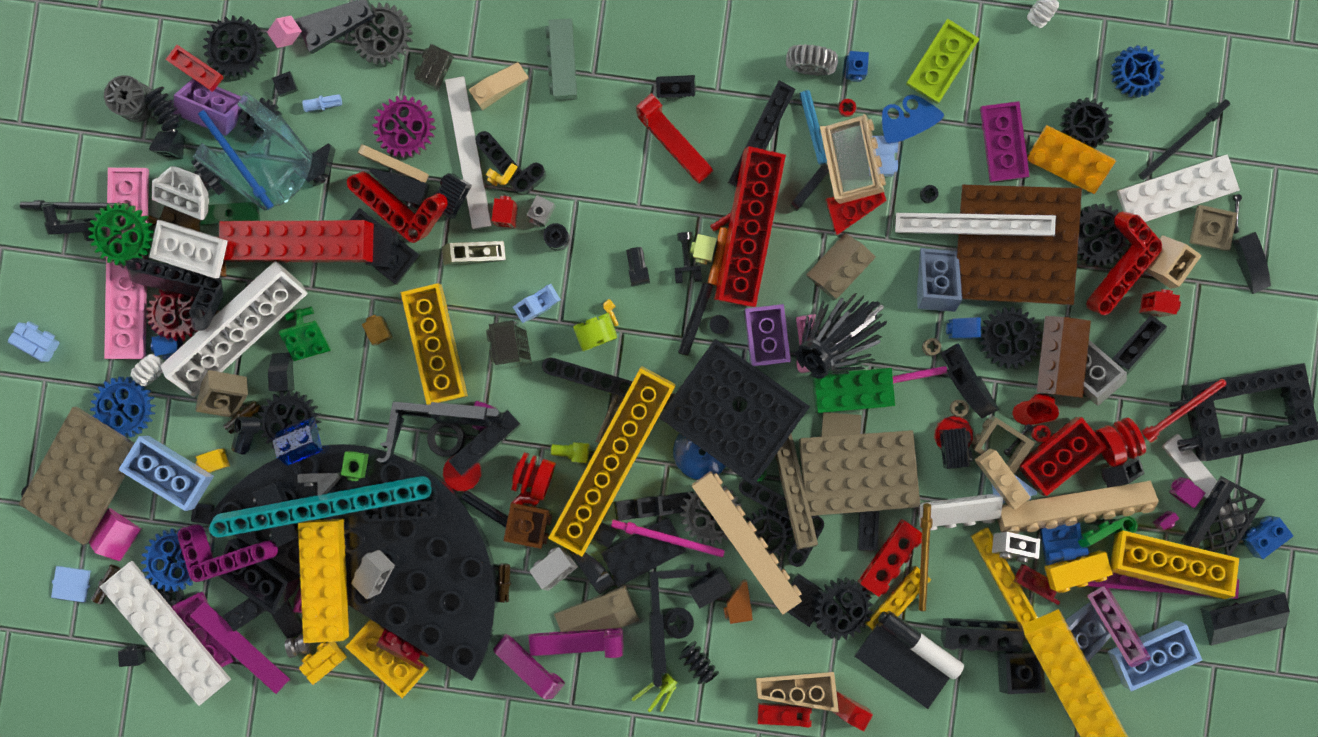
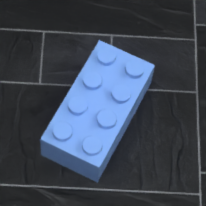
(166, 472)
(1169, 649)

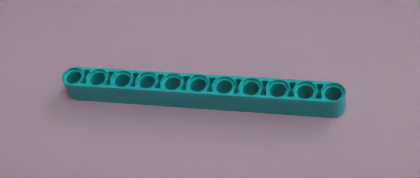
(314, 512)

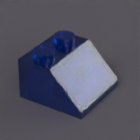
(297, 442)

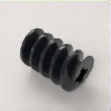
(162, 110)
(698, 663)

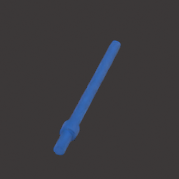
(258, 191)

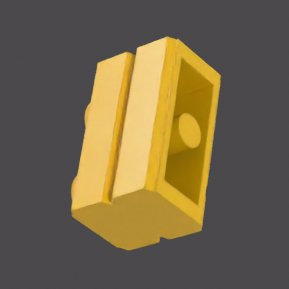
(322, 662)

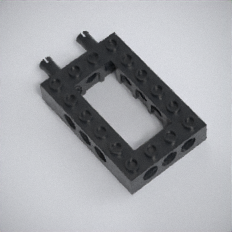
(1204, 423)

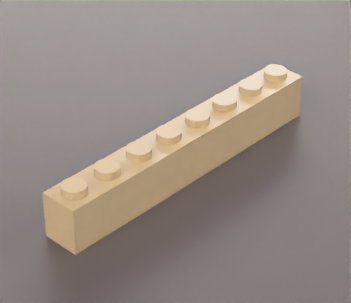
(1079, 507)
(746, 542)

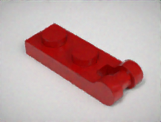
(783, 715)

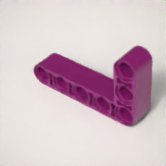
(201, 562)
(578, 642)

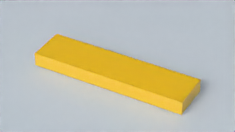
(900, 597)

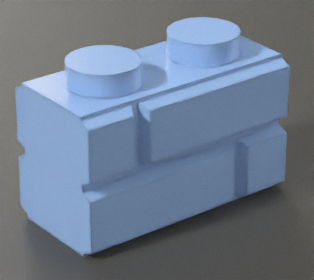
(33, 341)

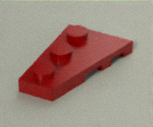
(850, 212)

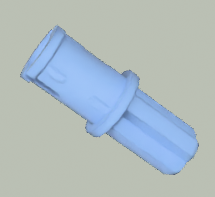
(322, 103)

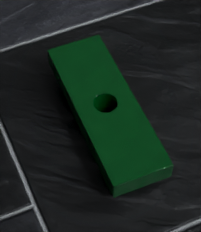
(241, 212)

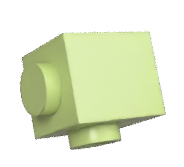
(703, 249)

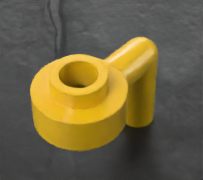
(495, 178)

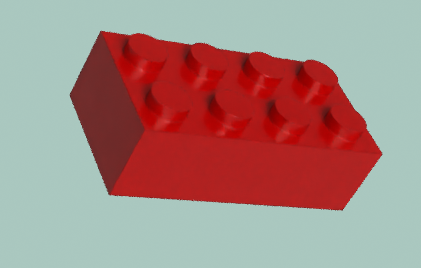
(1061, 456)

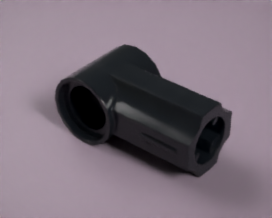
(638, 271)
(244, 431)

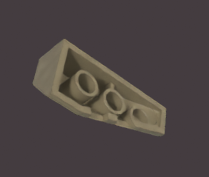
(604, 611)

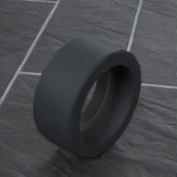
(436, 449)

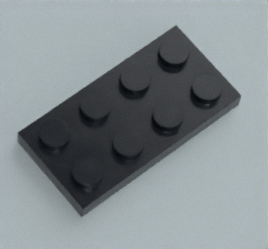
(405, 255)
(641, 553)

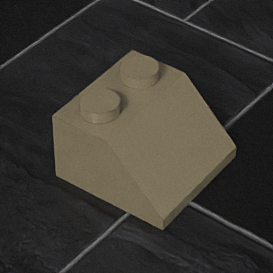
(221, 393)

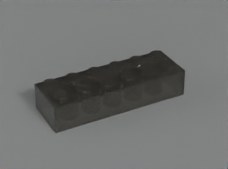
(509, 344)

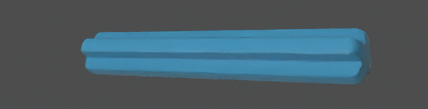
(813, 126)

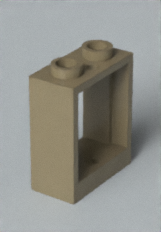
(1020, 452)

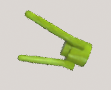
(668, 687)

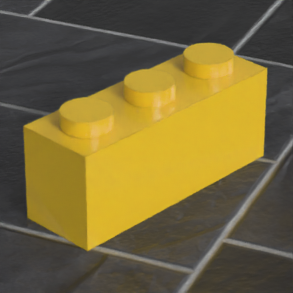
(1078, 571)

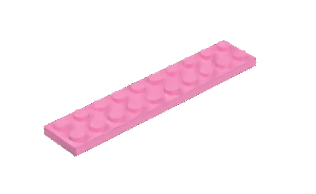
(125, 299)

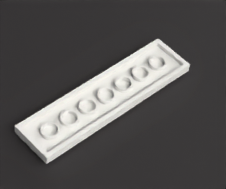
(165, 633)

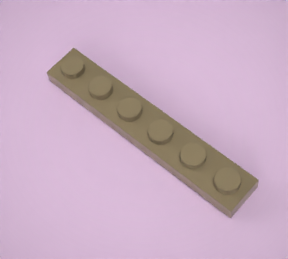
(795, 496)

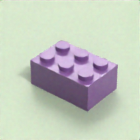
(767, 335)

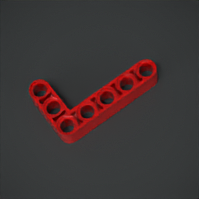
(651, 115)
(397, 210)
(1130, 267)

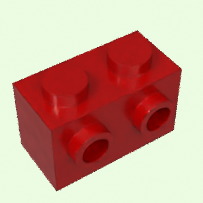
(1160, 303)

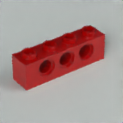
(880, 562)

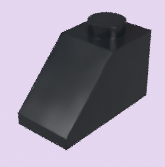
(168, 144)
(321, 165)
(281, 372)
(1123, 473)

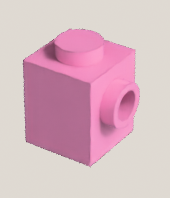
(284, 31)

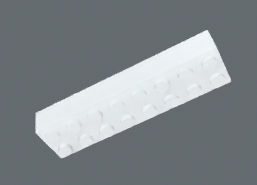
(234, 328)

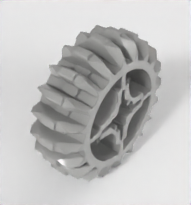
(811, 60)

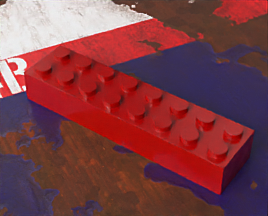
(750, 226)
(298, 241)

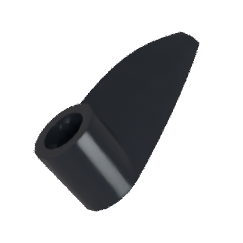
(594, 572)

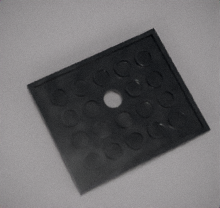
(706, 417)

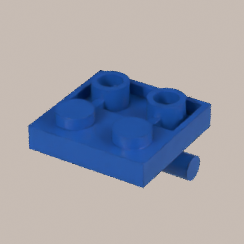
(1062, 543)

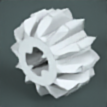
(1042, 12)
(147, 370)

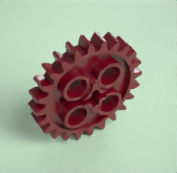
(161, 315)

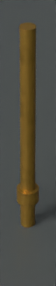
(926, 525)

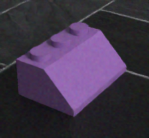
(219, 105)

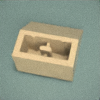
(1173, 262)

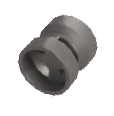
(296, 646)

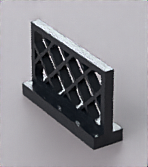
(1211, 509)

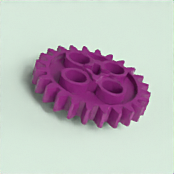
(392, 138)

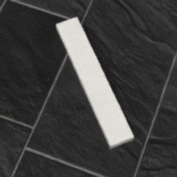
(1198, 474)

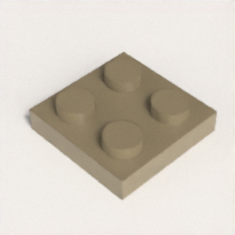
(1213, 228)

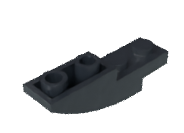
(966, 381)

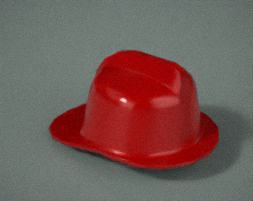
(1037, 410)

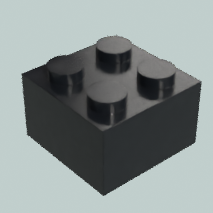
(1020, 673)

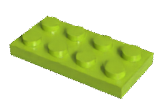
(942, 61)

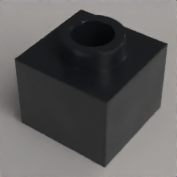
(131, 655)

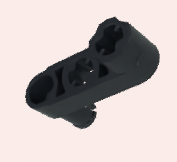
(55, 226)

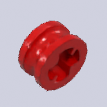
(847, 113)
(1038, 428)

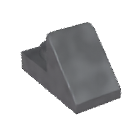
(325, 480)

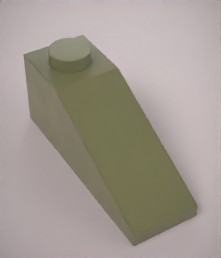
(473, 252)

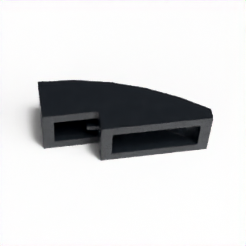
(1252, 262)

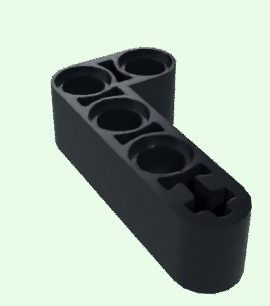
(506, 160)

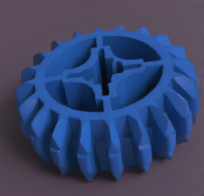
(1147, 84)

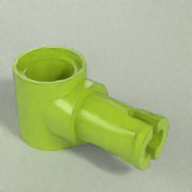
(576, 452)

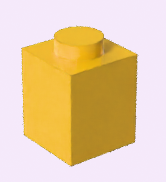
(213, 460)

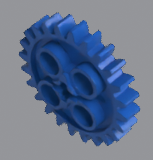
(136, 396)
(159, 551)

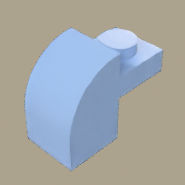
(536, 304)

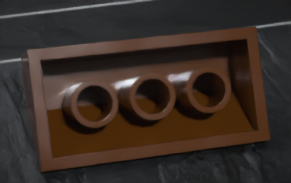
(1063, 356)

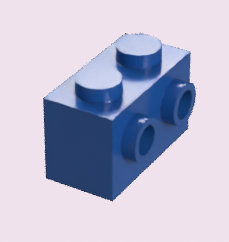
(1266, 536)

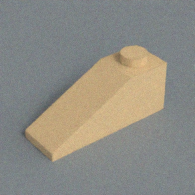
(498, 85)

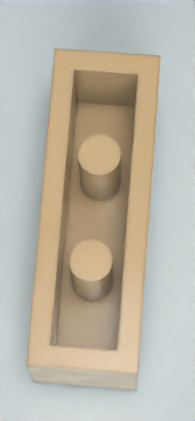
(1002, 478)

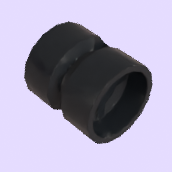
(556, 237)

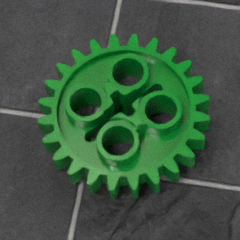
(112, 219)

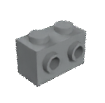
(1016, 546)
(553, 568)
(372, 574)

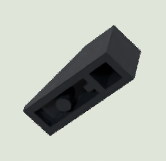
(408, 190)

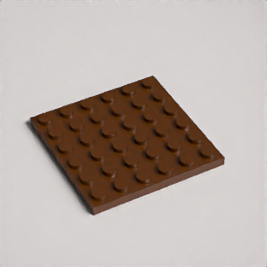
(1015, 265)

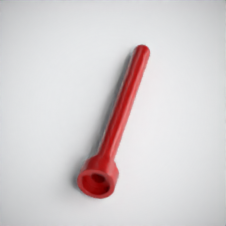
(1153, 431)

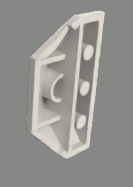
(181, 192)

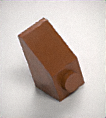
(739, 605)

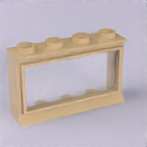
(853, 159)

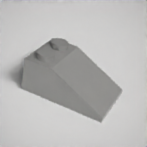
(1101, 375)

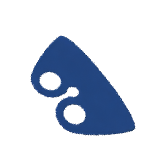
(903, 128)

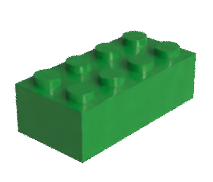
(854, 391)

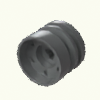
(125, 98)

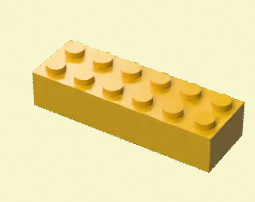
(434, 344)
(1174, 565)
(323, 580)

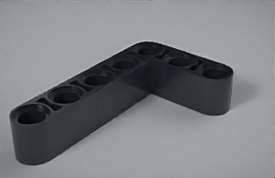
(183, 281)
(771, 504)

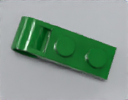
(1106, 529)

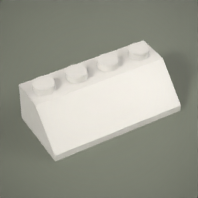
(964, 510)

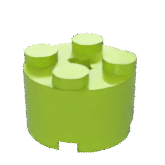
(595, 332)

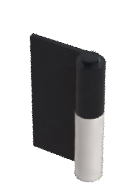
(908, 659)

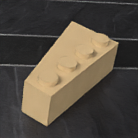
(803, 690)

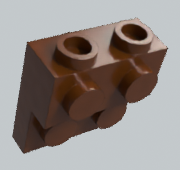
(527, 525)

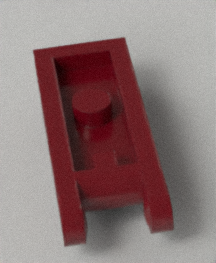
(1036, 583)
(400, 648)

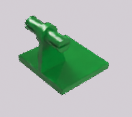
(304, 339)

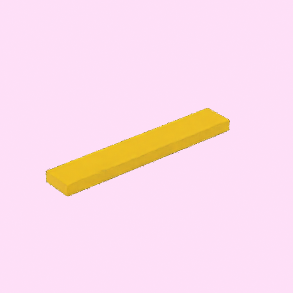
(1004, 577)

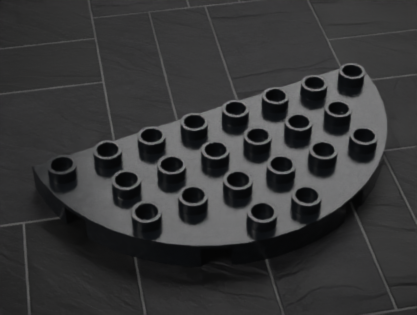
(443, 568)

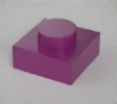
(1166, 520)

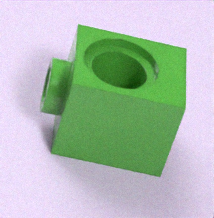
(361, 459)

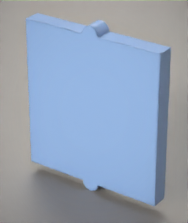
(70, 584)

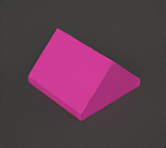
(113, 535)

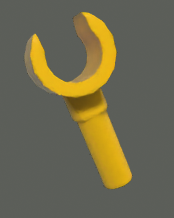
(608, 306)

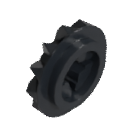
(685, 628)

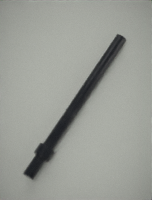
(1211, 115)
(36, 205)

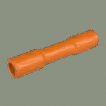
(715, 268)

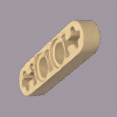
(392, 163)

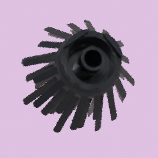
(824, 350)

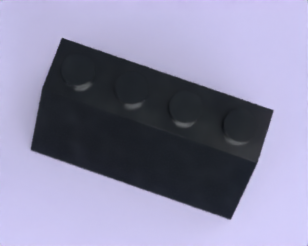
(263, 582)
(1245, 616)

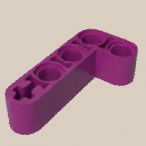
(527, 668)

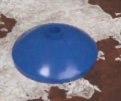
(691, 462)

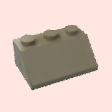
(840, 266)

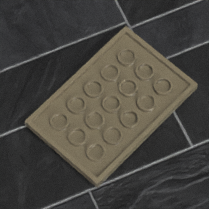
(860, 472)
(78, 476)

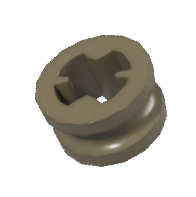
(927, 351)
(962, 412)

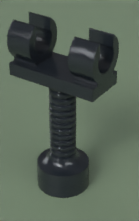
(685, 238)

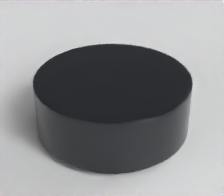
(719, 324)

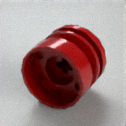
(1121, 441)
(533, 476)

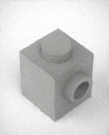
(540, 211)

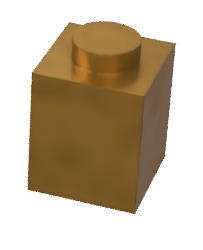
(377, 330)

